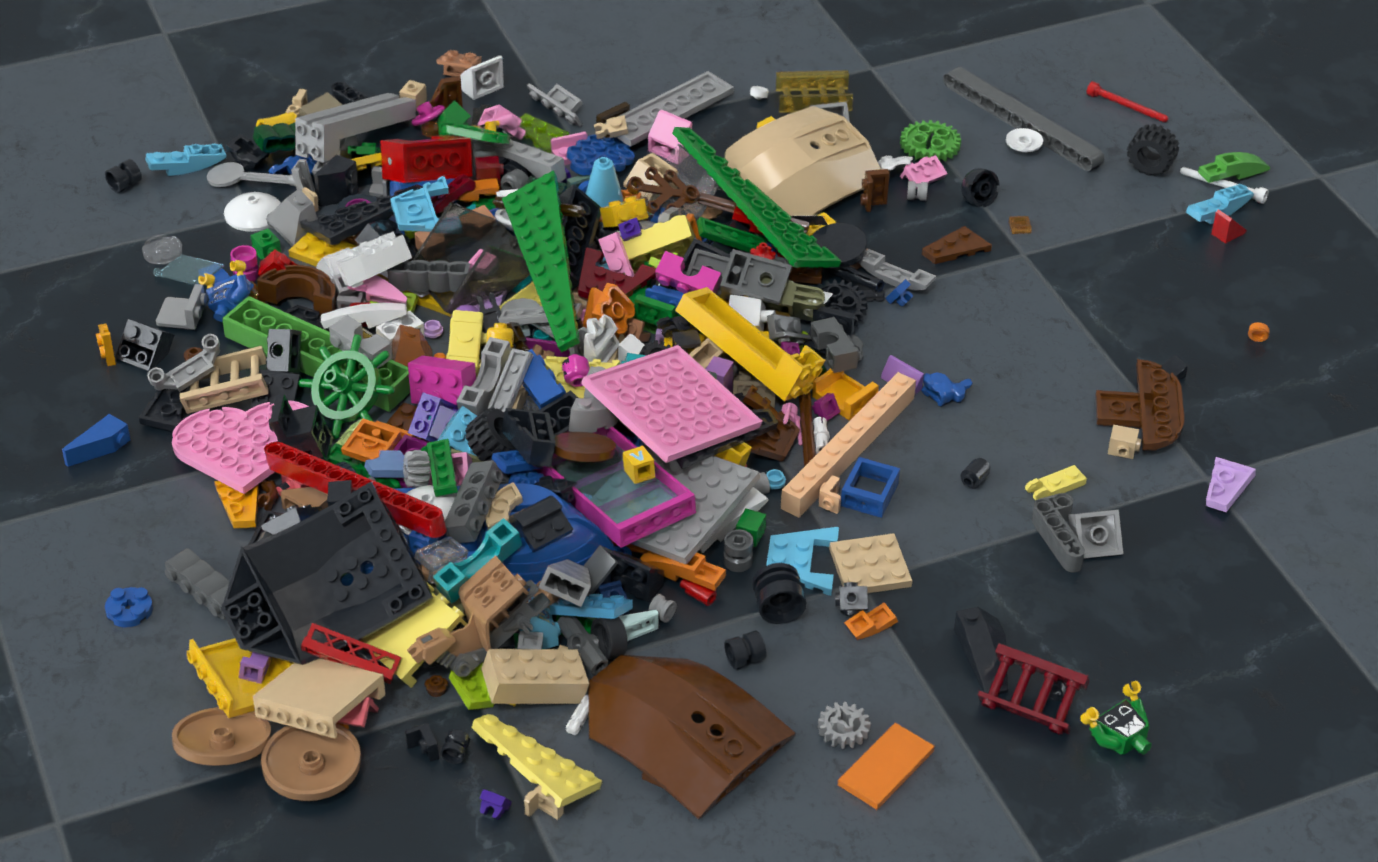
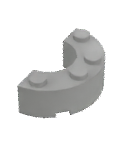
(589, 413)

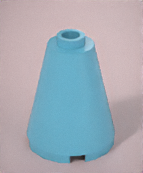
(603, 183)

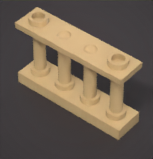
(230, 391)

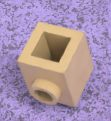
(414, 91)
(1124, 442)

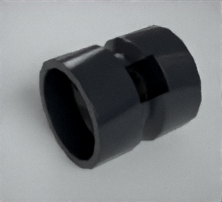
(123, 175)
(747, 649)

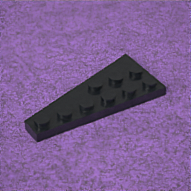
(352, 219)

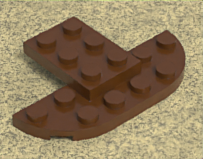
(1154, 408)

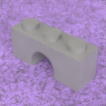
(342, 335)

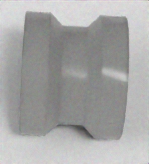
(665, 608)

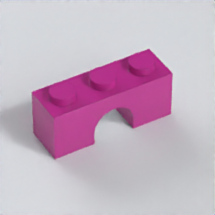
(670, 273)

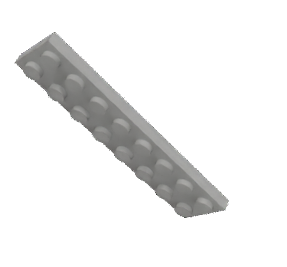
(679, 101)

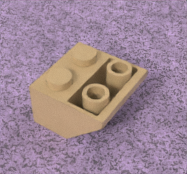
(650, 161)

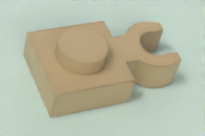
(614, 127)

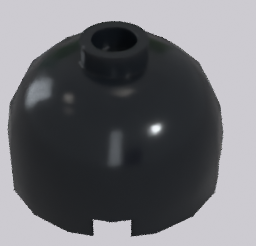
(980, 187)

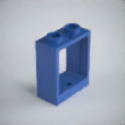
(874, 503)

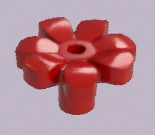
(764, 251)

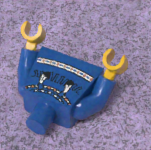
(228, 292)

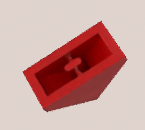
(1226, 228)

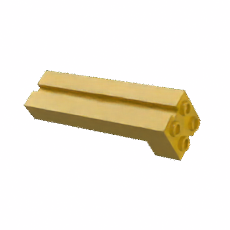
(779, 371)

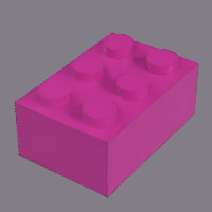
(439, 377)

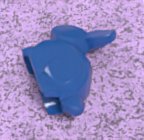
(942, 389)

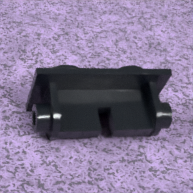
(559, 486)

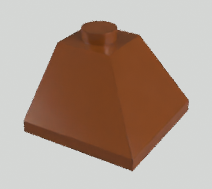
(409, 345)

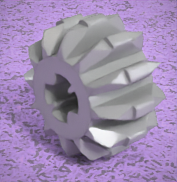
(416, 468)

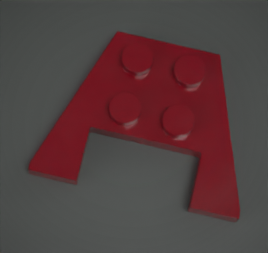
(598, 277)

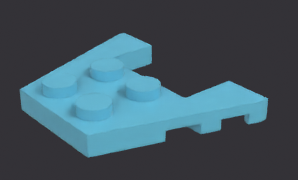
(414, 208)
(797, 551)

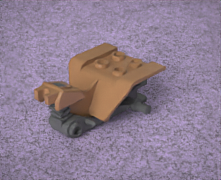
(495, 610)

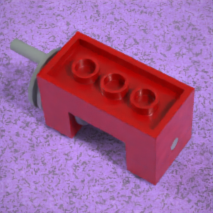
(429, 158)

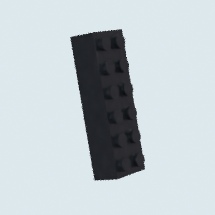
(579, 231)

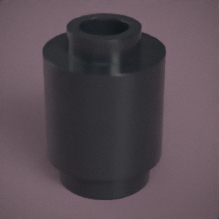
(975, 473)

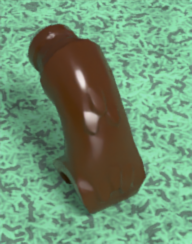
(267, 499)

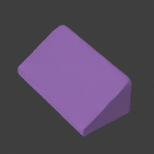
(895, 365)

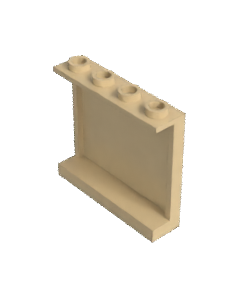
(316, 695)

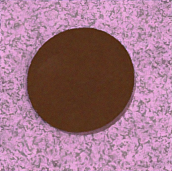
(584, 446)

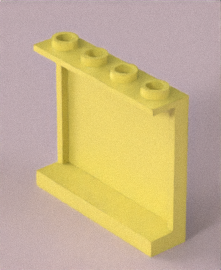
(403, 633)

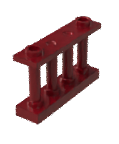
(1030, 665)

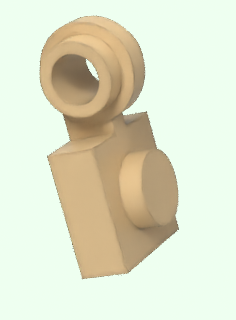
(298, 101)

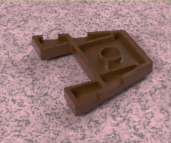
(776, 442)

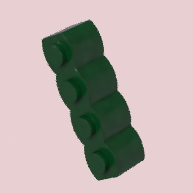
(275, 137)

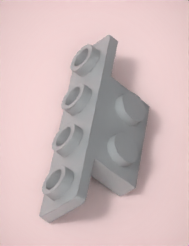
(560, 101)

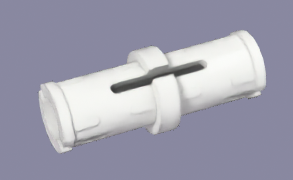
(821, 434)

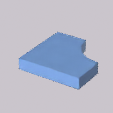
(387, 465)

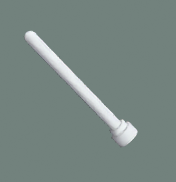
(1260, 194)

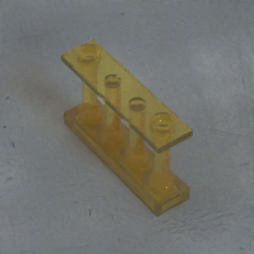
(812, 80)

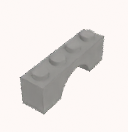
(493, 360)

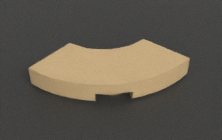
(503, 504)

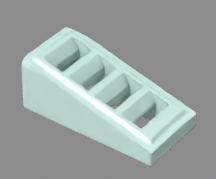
(632, 623)

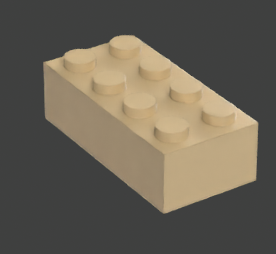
(534, 676)

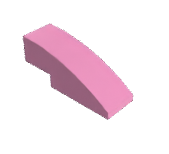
(380, 291)

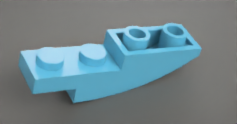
(192, 159)
(1226, 200)

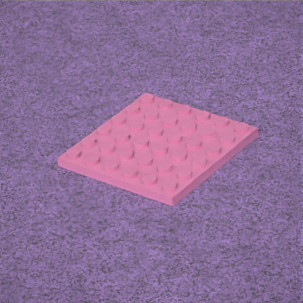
(671, 403)

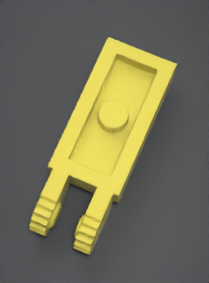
(1056, 483)

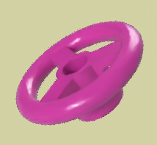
(427, 113)

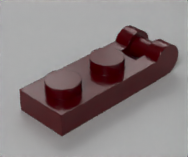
(455, 188)

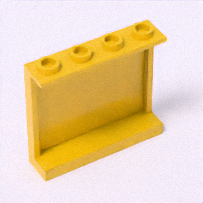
(220, 668)

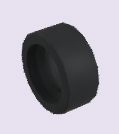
(611, 636)

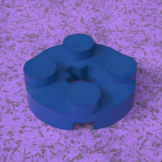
(120, 598)

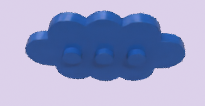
(587, 151)

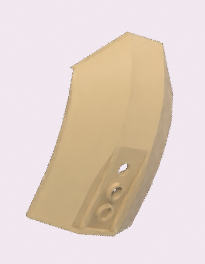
(794, 173)

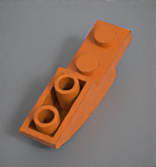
(696, 570)

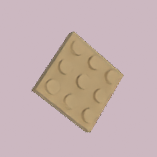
(871, 563)

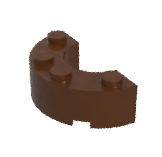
(299, 282)

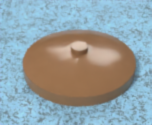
(215, 739)
(310, 764)

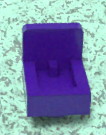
(630, 229)

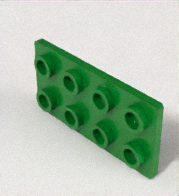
(650, 309)

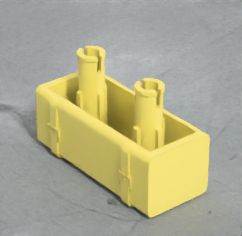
(466, 337)

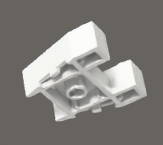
(368, 259)

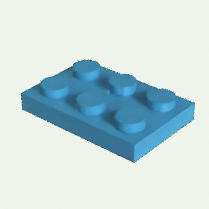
(593, 606)

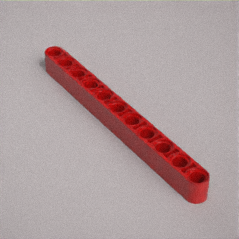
(317, 473)

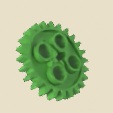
(917, 138)

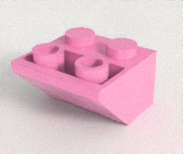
(660, 138)

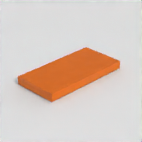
(885, 766)

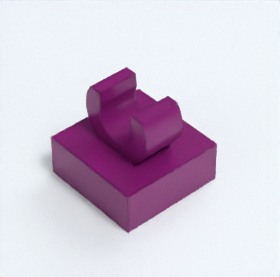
(826, 406)

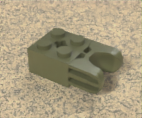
(797, 300)

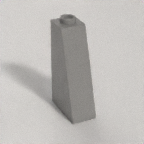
(567, 581)

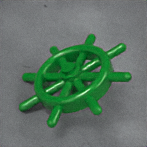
(346, 385)

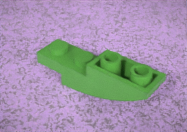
(1233, 164)

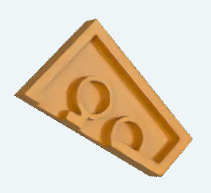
(239, 507)

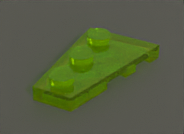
(540, 131)

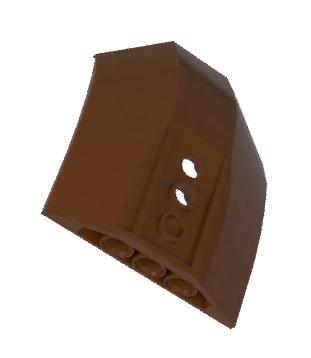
(645, 713)

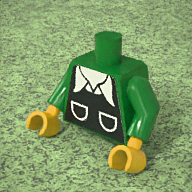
(1121, 726)

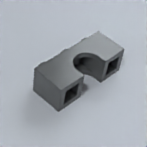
(840, 351)

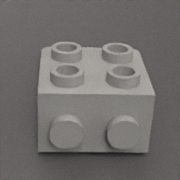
(182, 311)

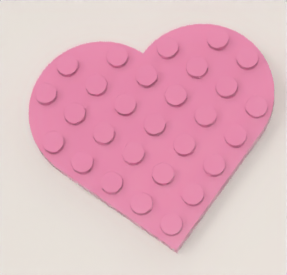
(228, 443)

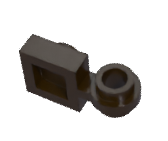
(519, 338)

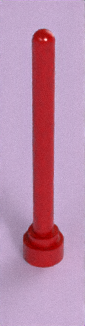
(1094, 89)

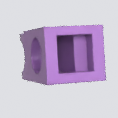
(255, 667)

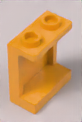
(849, 394)

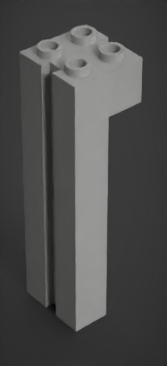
(321, 131)

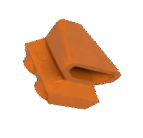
(611, 303)

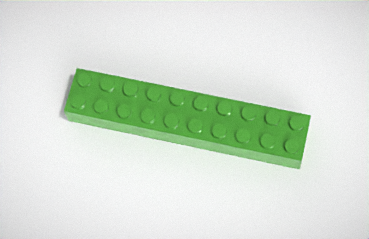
(250, 326)

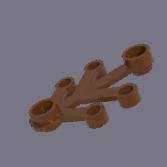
(663, 189)

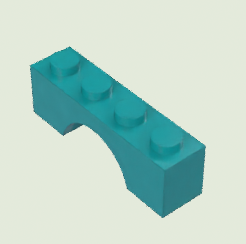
(499, 541)

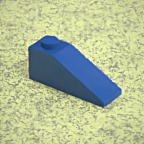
(99, 440)

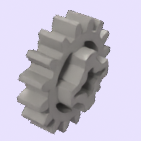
(844, 725)

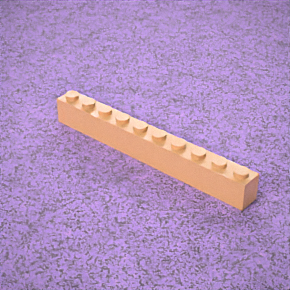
(848, 444)

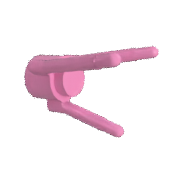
(791, 411)

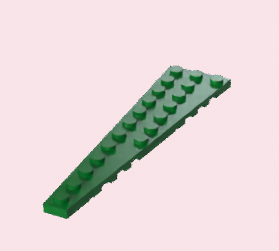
(769, 217)
(540, 234)

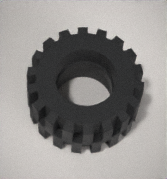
(1160, 140)
(485, 434)

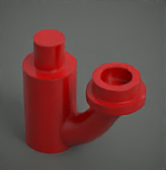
(699, 592)

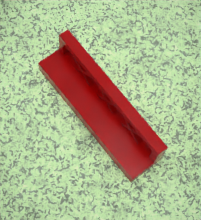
(349, 658)

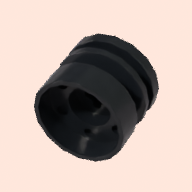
(779, 593)

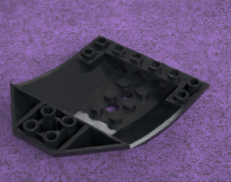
(298, 575)

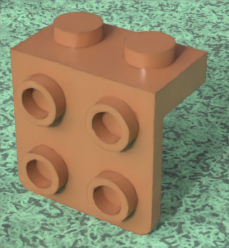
(457, 63)

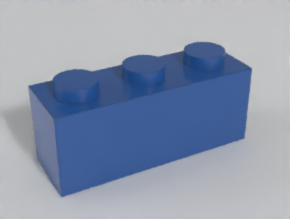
(541, 382)

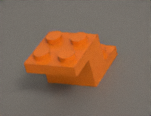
(371, 438)

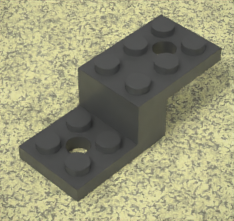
(743, 273)

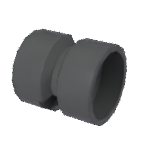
(738, 550)

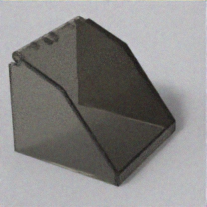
(458, 238)

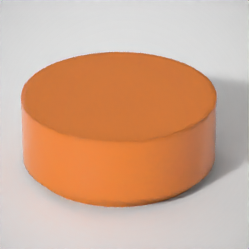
(1258, 332)

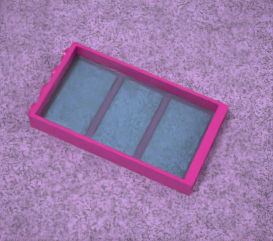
(613, 500)

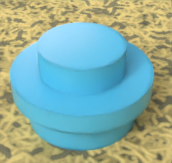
(776, 479)

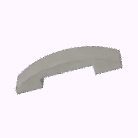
(893, 275)

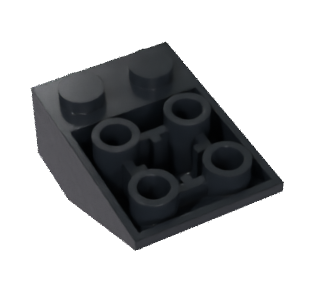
(382, 227)

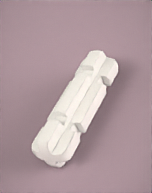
(578, 717)

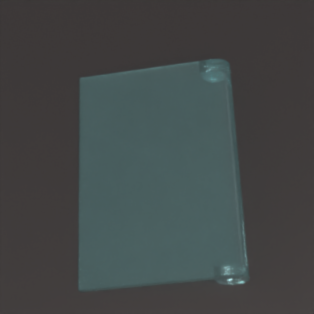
(188, 269)

